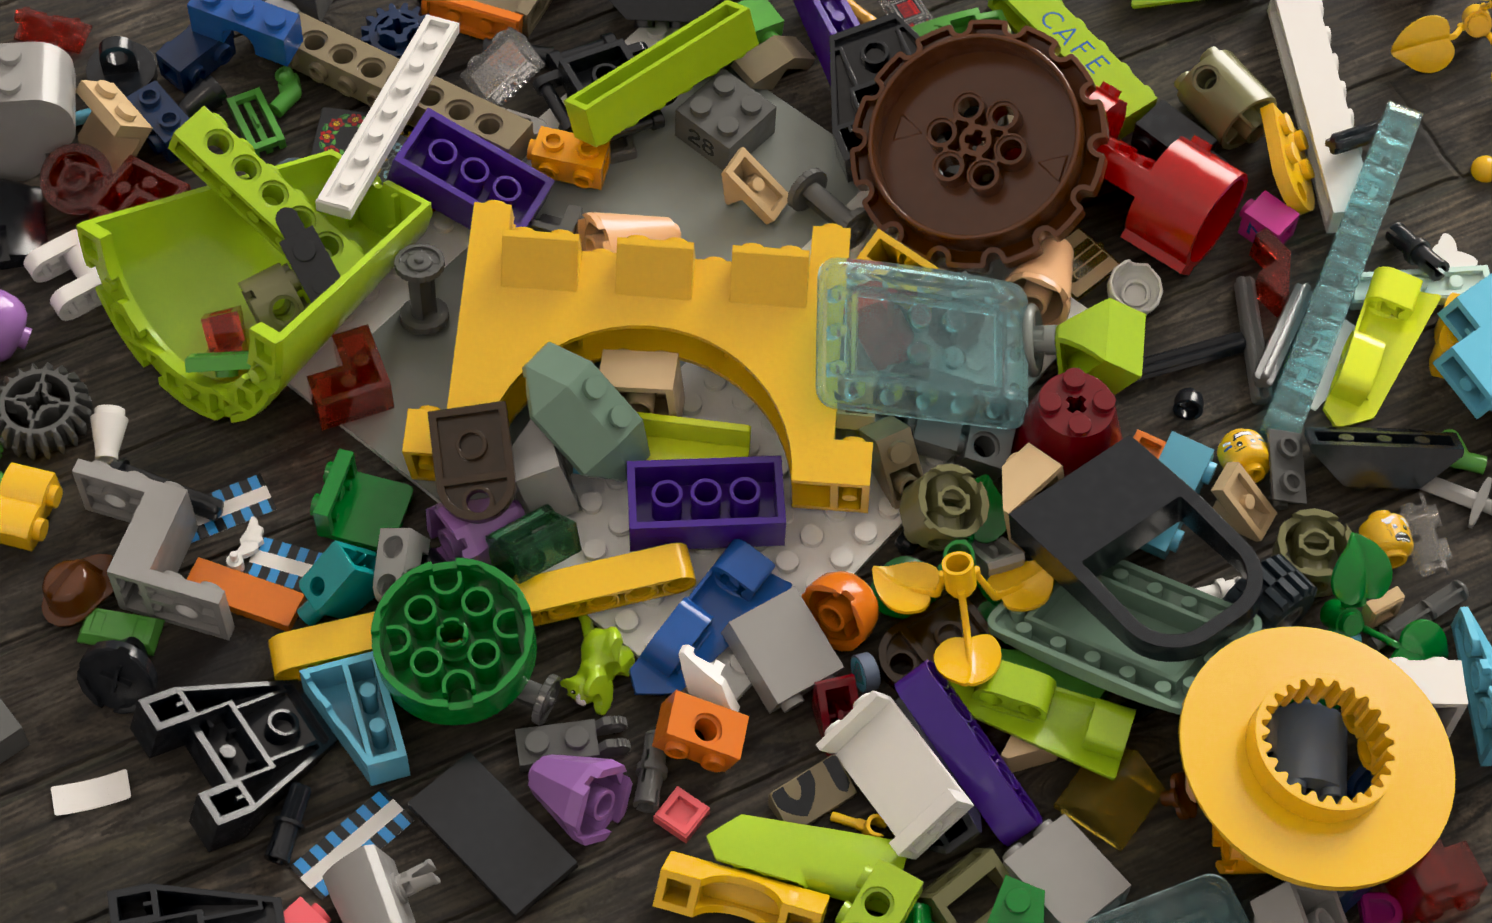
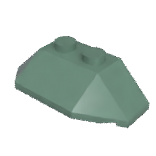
(583, 414)

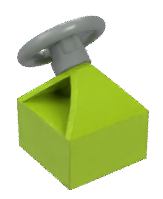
(1099, 341)

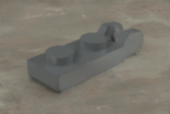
(571, 739)

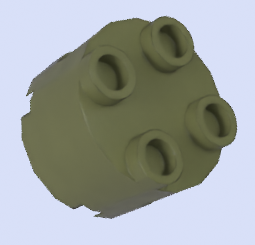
(268, 287)
(943, 507)
(1313, 545)

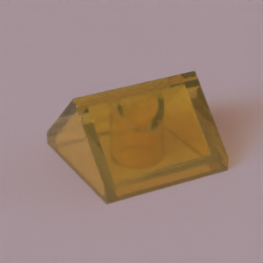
(1116, 806)

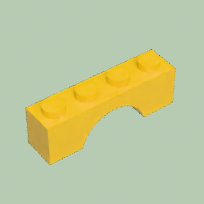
(700, 887)

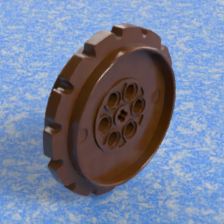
(1029, 195)

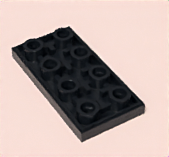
(492, 835)

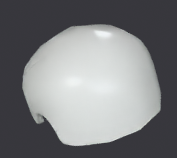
(1135, 286)

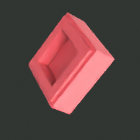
(681, 814)

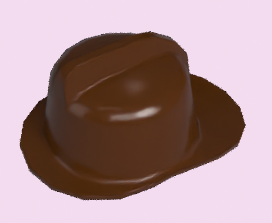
(75, 589)

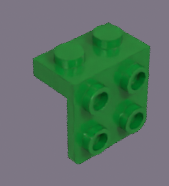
(357, 503)

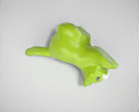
(601, 661)

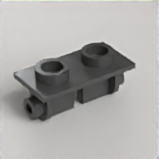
(1286, 469)

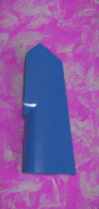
(728, 590)

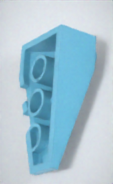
(1476, 660)

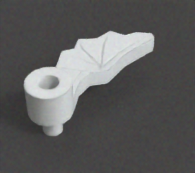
(250, 544)

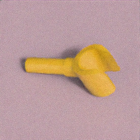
(860, 824)

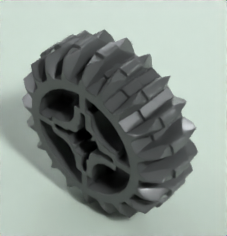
(49, 419)

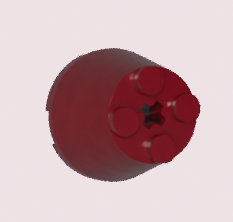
(1070, 420)

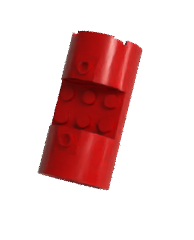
(1178, 200)

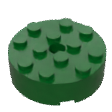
(457, 679)

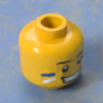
(1248, 449)

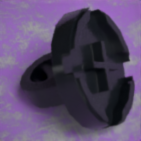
(122, 63)
(117, 674)

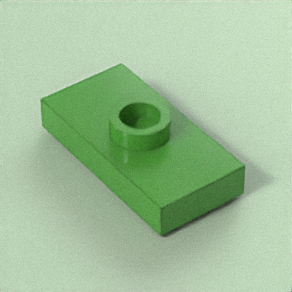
(223, 363)

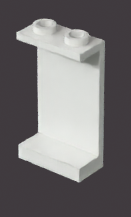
(896, 773)

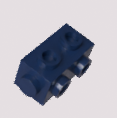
(193, 57)
(161, 114)

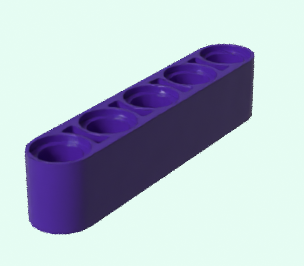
(968, 753)

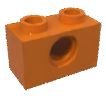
(720, 726)

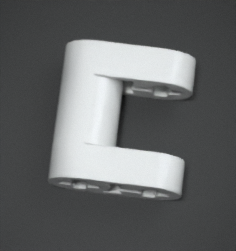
(57, 258)

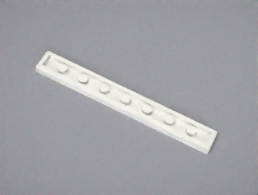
(387, 117)

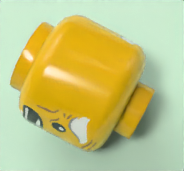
(1391, 534)

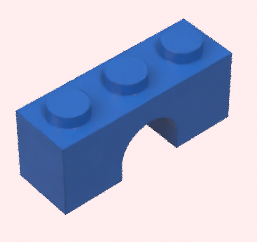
(271, 29)

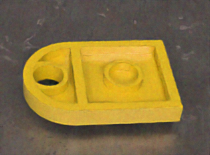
(1288, 159)

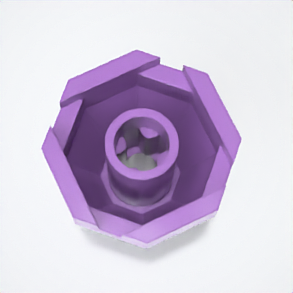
(463, 538)
(581, 793)

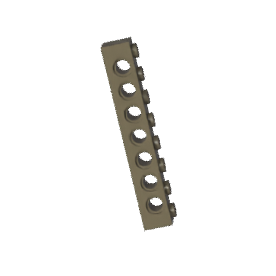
(363, 70)

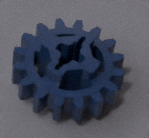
(392, 29)

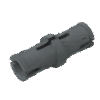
(651, 774)

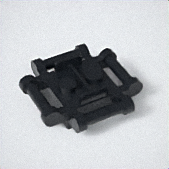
(584, 65)

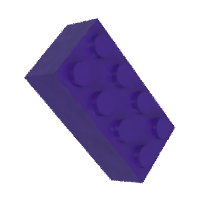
(460, 168)
(706, 502)

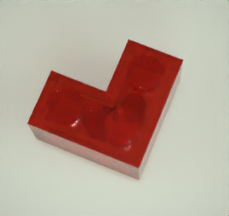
(134, 185)
(356, 386)
(1438, 883)

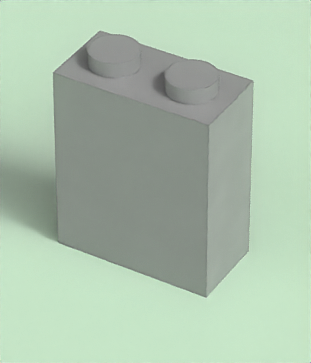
(782, 650)
(1070, 870)

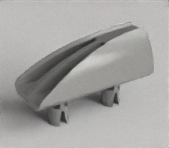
(371, 890)

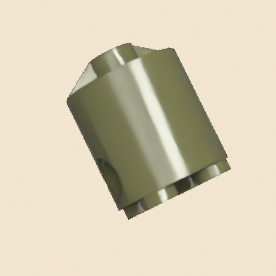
(1224, 98)

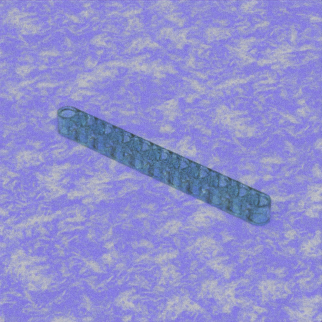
(1342, 270)

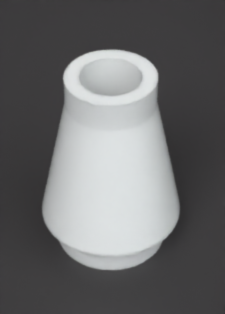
(108, 430)

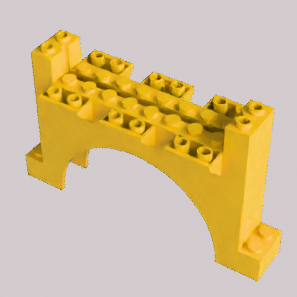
(735, 318)

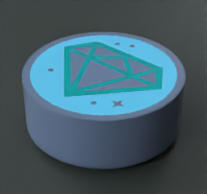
(865, 671)

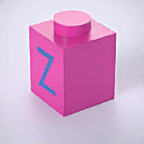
(1267, 213)

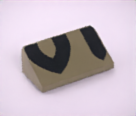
(812, 793)

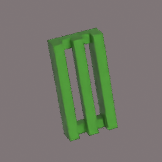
(266, 144)

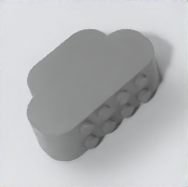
(34, 106)

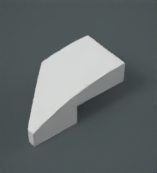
(704, 679)

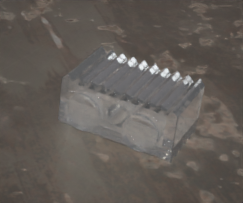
(502, 67)

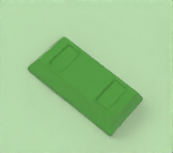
(116, 625)

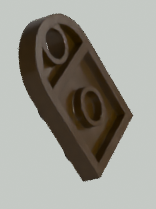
(473, 457)
(923, 632)

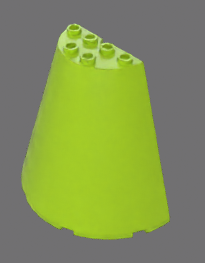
(190, 250)

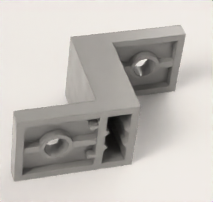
(153, 548)

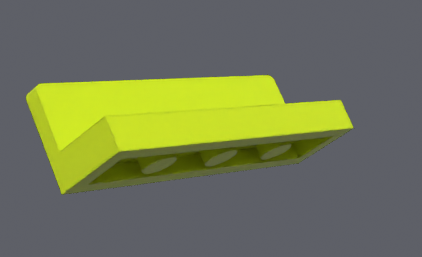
(694, 438)

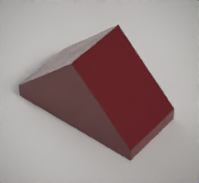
(833, 700)

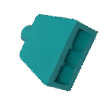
(338, 583)

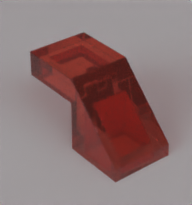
(1274, 280)
(225, 330)

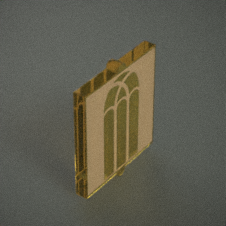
(1090, 263)

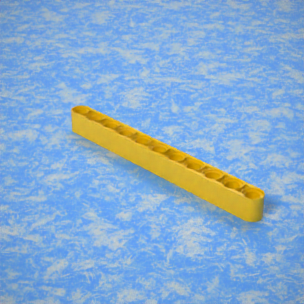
(550, 596)

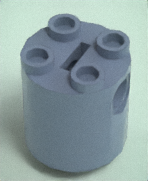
(1310, 748)

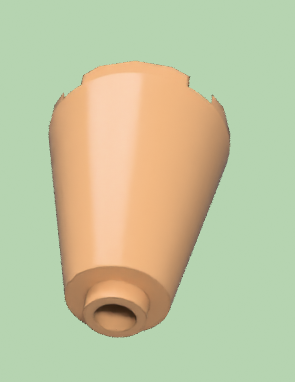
(602, 229)
(1048, 280)

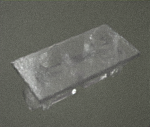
(1431, 550)

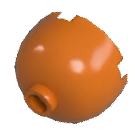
(843, 608)

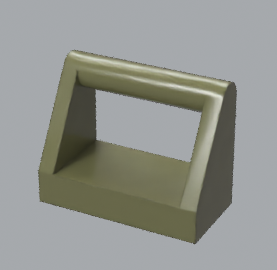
(959, 879)

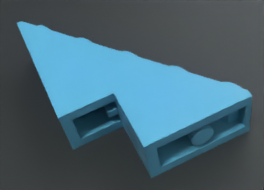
(1469, 362)

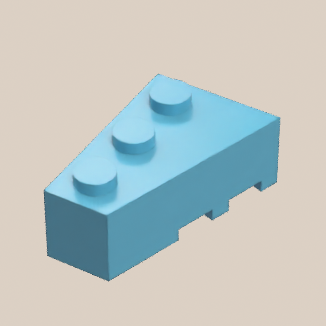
(1193, 465)
(359, 714)

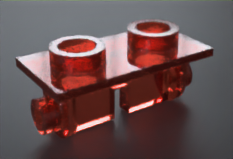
(56, 30)

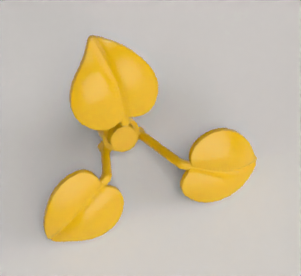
(1427, 41)
(965, 660)

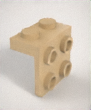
(113, 124)

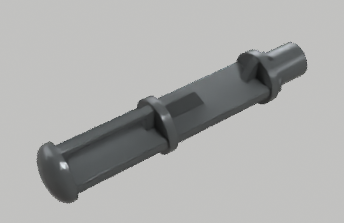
(1426, 609)

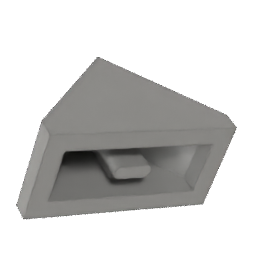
(997, 557)

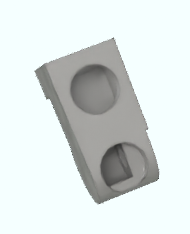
(397, 554)

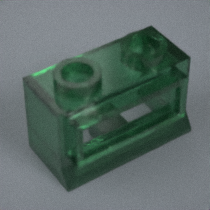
(534, 551)

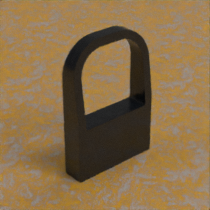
(1109, 513)

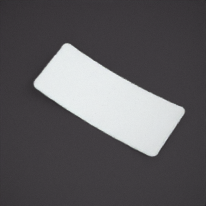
(91, 793)

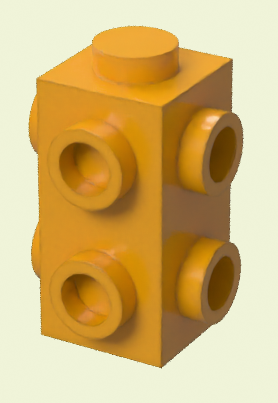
(568, 158)

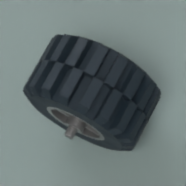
(1285, 593)

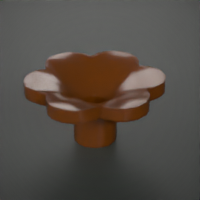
(1178, 797)

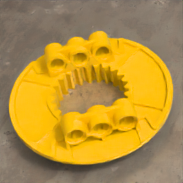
(1275, 824)

